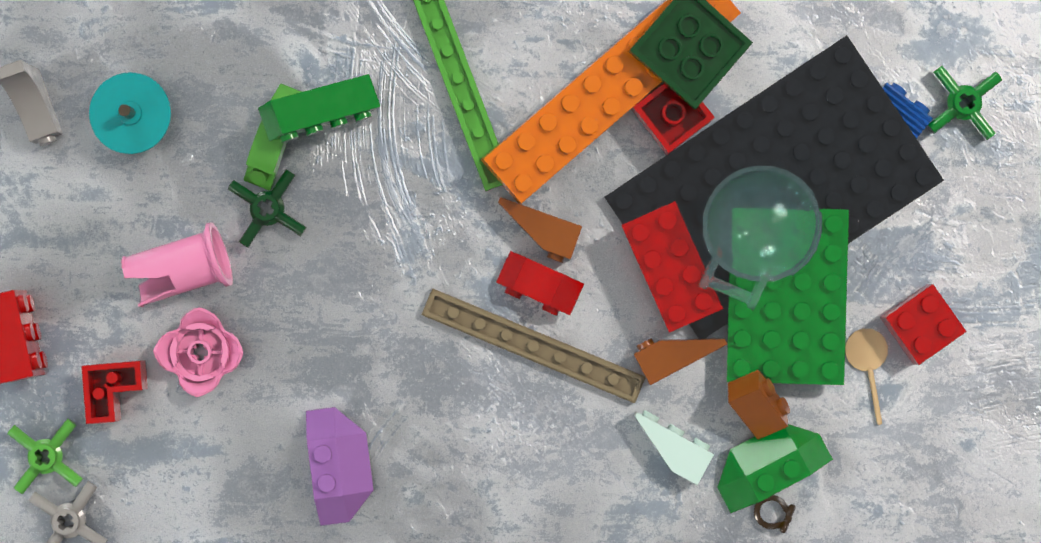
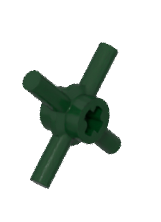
(256, 211)

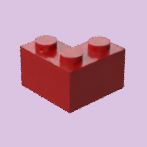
(103, 386)

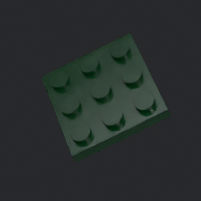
(690, 48)

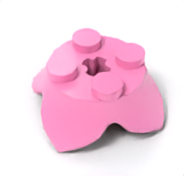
(176, 352)

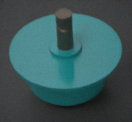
(130, 113)

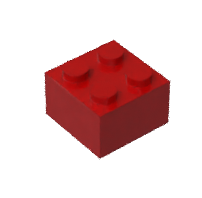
(670, 118)
(923, 324)

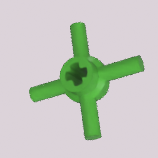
(55, 456)

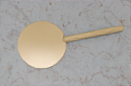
(866, 352)

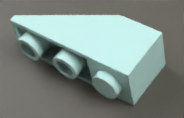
(681, 455)

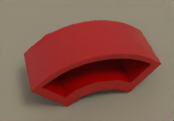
(539, 283)

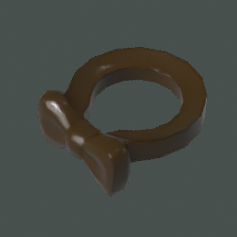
(782, 525)

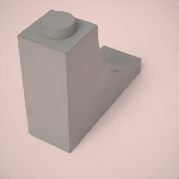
(31, 101)

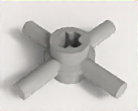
(75, 510)

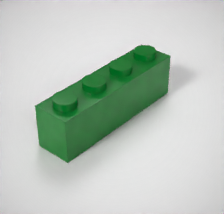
(318, 108)

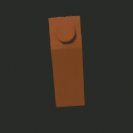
(549, 232)
(670, 355)

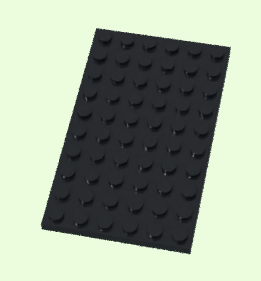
(817, 122)

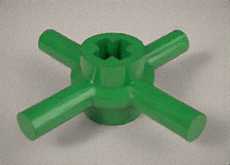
(966, 113)

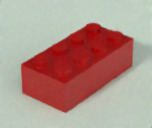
(671, 266)

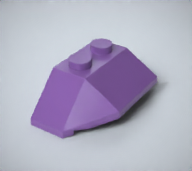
(337, 465)

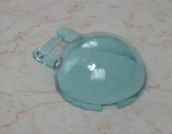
(759, 228)

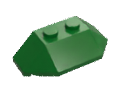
(770, 465)

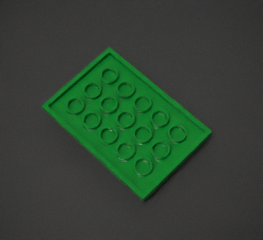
(799, 319)

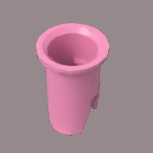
(180, 266)

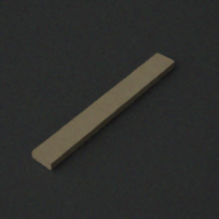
(533, 345)

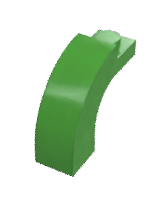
(265, 155)

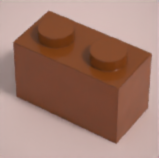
(758, 404)

